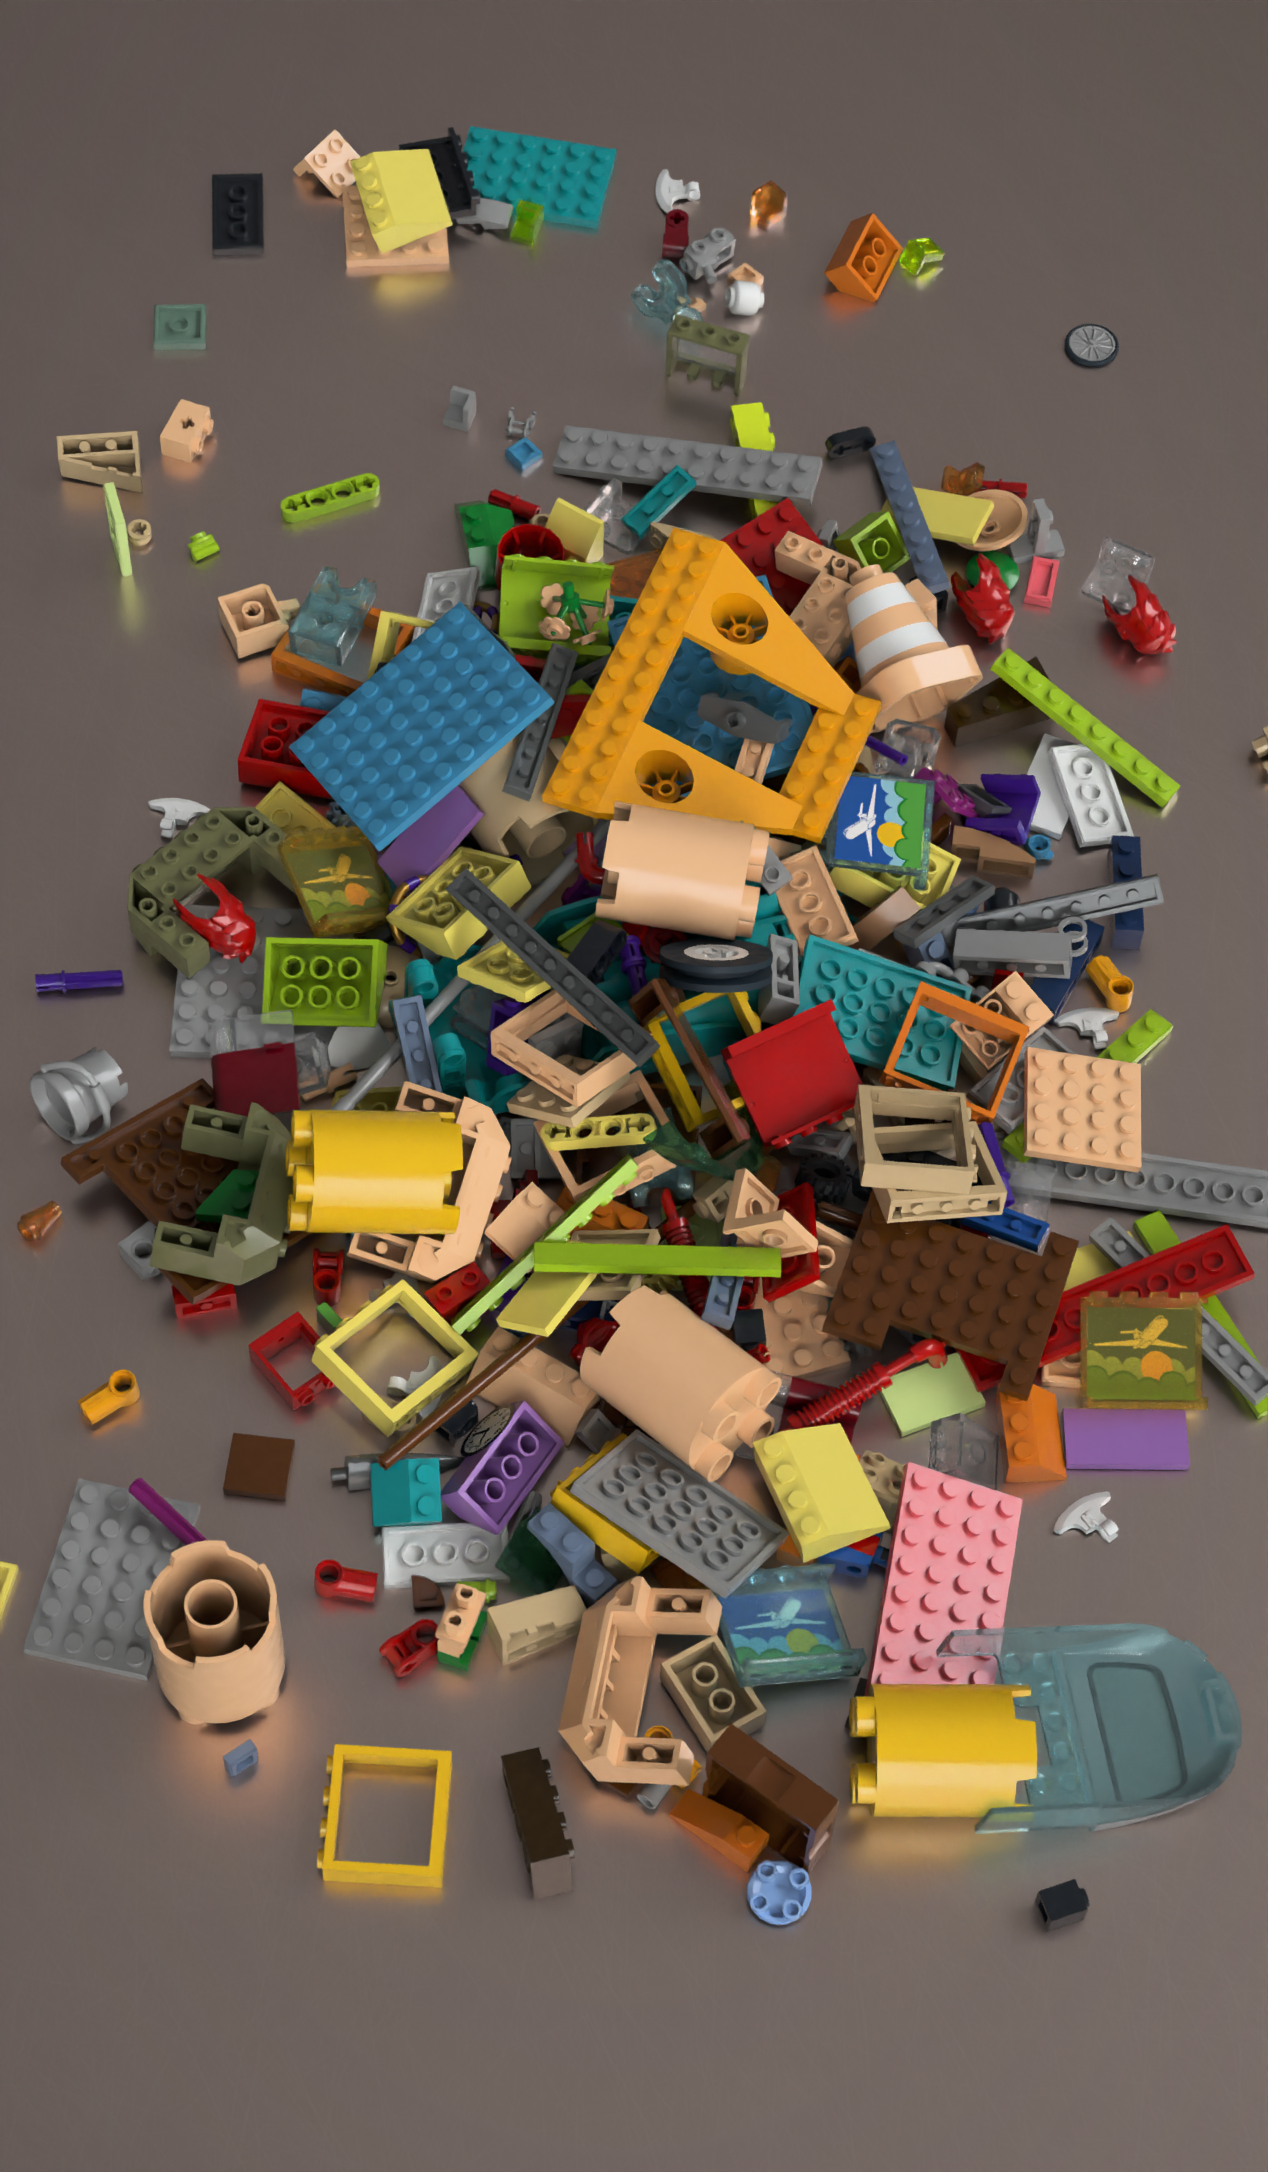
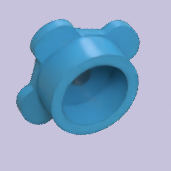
(1039, 842)

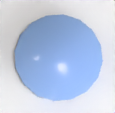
(779, 1891)

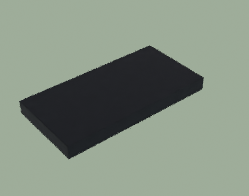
(237, 214)

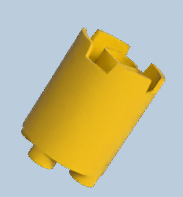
(372, 1171)
(940, 1749)

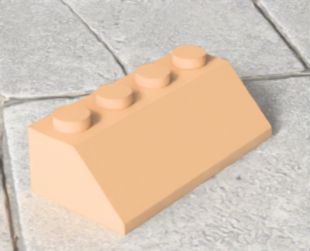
(541, 1381)

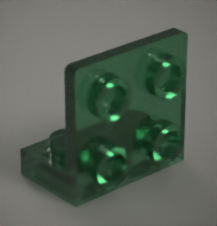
(528, 1559)

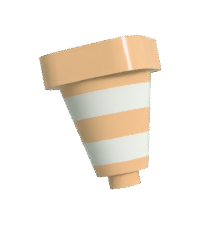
(902, 653)

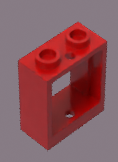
(277, 1340)

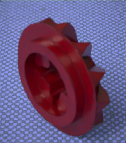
(658, 936)

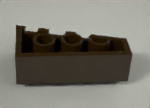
(991, 711)
(538, 1822)

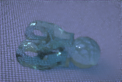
(670, 299)

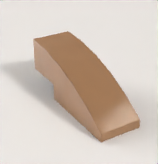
(991, 853)
(883, 918)

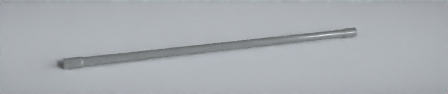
(457, 984)

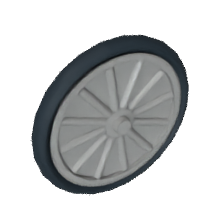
(1091, 345)

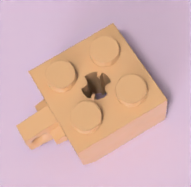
(255, 618)

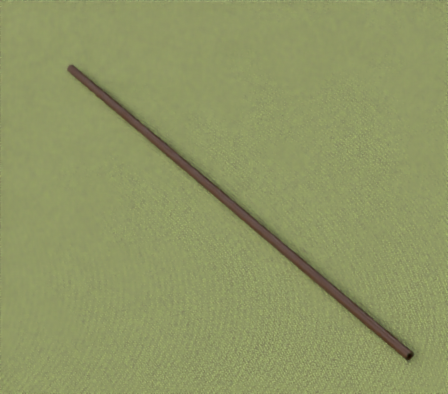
(513, 1355)

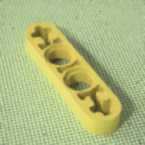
(598, 1136)

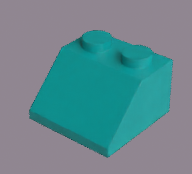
(406, 1493)

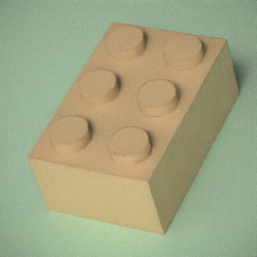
(709, 1693)

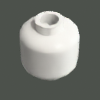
(744, 298)

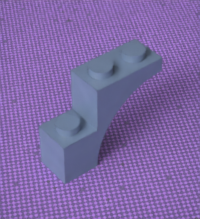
(573, 1553)

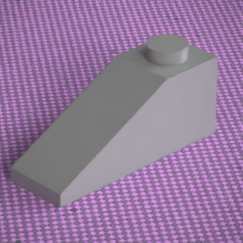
(781, 997)

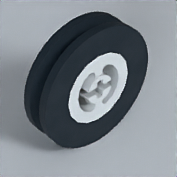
(716, 965)

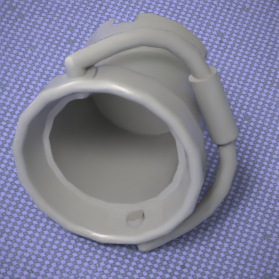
(78, 1093)

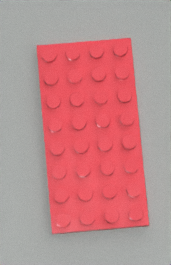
(943, 1575)

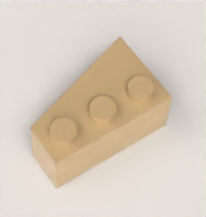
(102, 458)
(534, 1623)

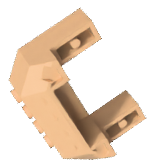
(823, 608)
(473, 1189)
(612, 1678)

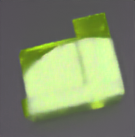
(529, 222)

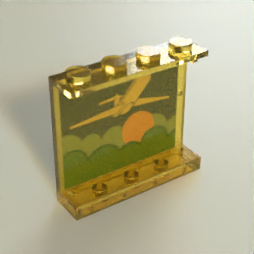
(336, 880)
(1141, 1351)

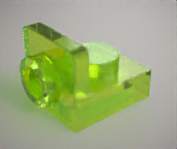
(920, 252)

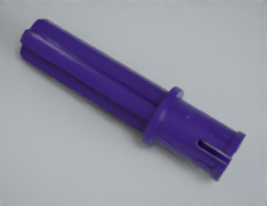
(78, 980)
(991, 1141)

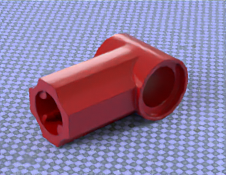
(348, 1582)

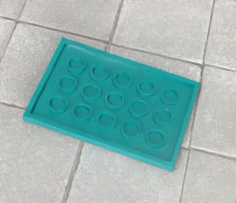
(553, 173)
(871, 1007)

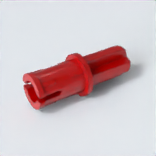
(1016, 488)
(514, 503)

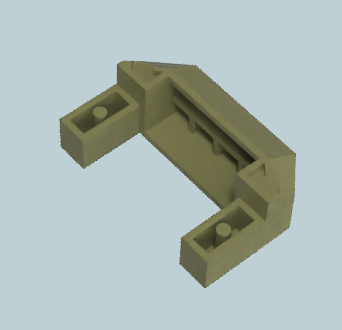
(206, 848)
(242, 1246)

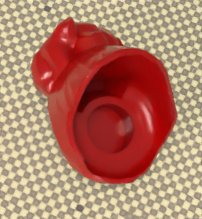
(592, 1333)

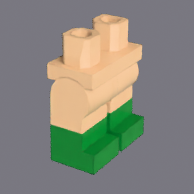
(461, 1627)

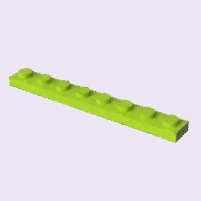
(1085, 727)
(1128, 1047)
(559, 1232)

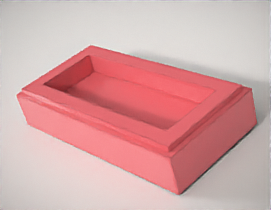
(1041, 581)

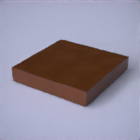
(259, 1466)

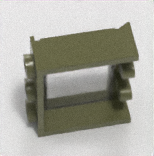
(709, 349)

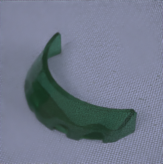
(691, 1156)

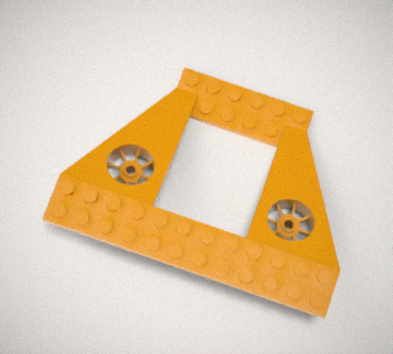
(615, 756)

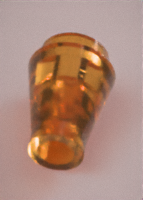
(38, 1221)

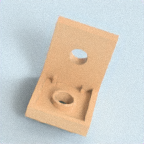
(757, 1223)

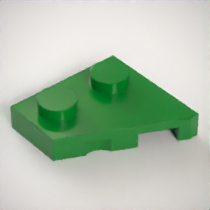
(230, 1198)

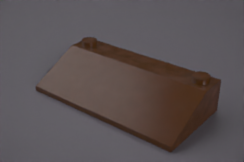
(659, 1000)

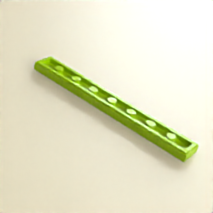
(1158, 1236)
(657, 1259)

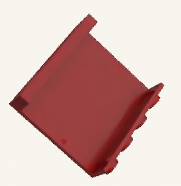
(794, 1075)

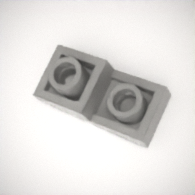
(490, 214)

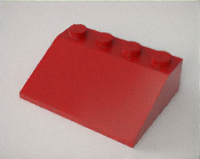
(266, 750)

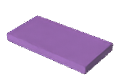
(431, 837)
(1125, 1439)

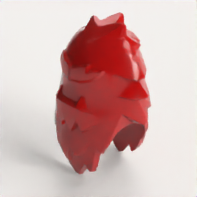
(986, 604)
(1146, 624)
(229, 930)

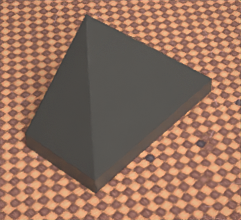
(986, 804)

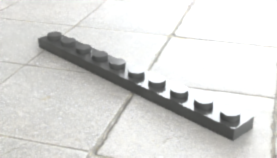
(553, 968)

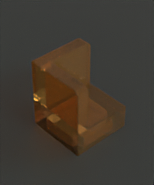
(769, 203)

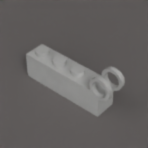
(1024, 952)

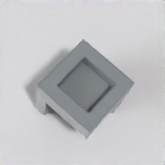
(461, 409)

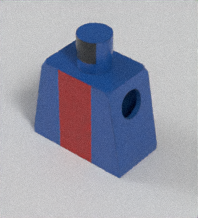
(858, 1557)

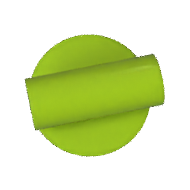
(202, 546)

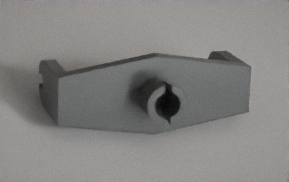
(742, 719)

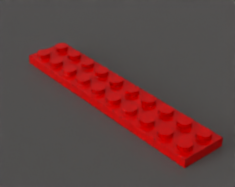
(1198, 1265)

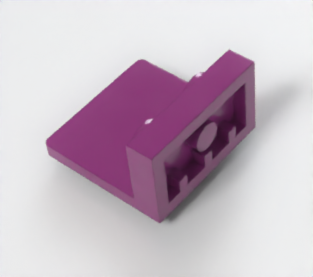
(947, 790)

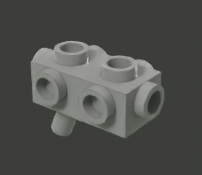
(707, 254)

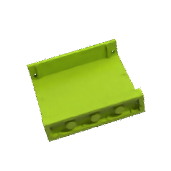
(521, 608)

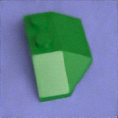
(481, 531)

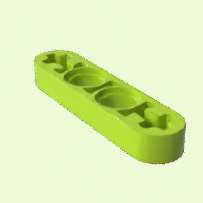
(328, 494)

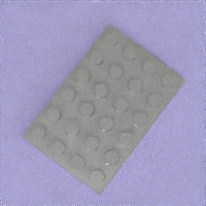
(680, 1513)
(98, 1581)

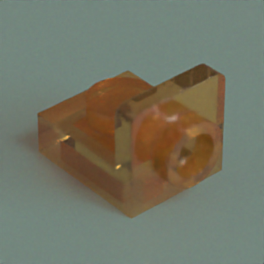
(963, 482)

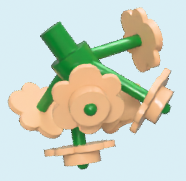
(583, 613)

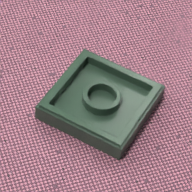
(180, 327)

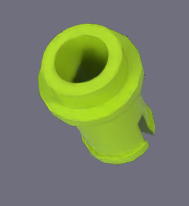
(488, 1587)

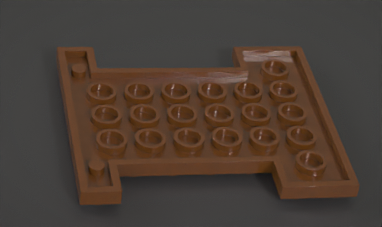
(158, 1175)
(951, 1290)

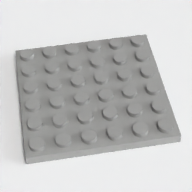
(233, 987)

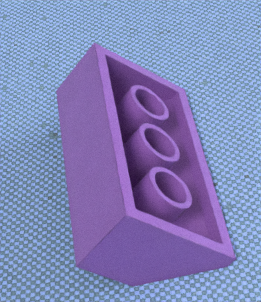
(498, 1478)

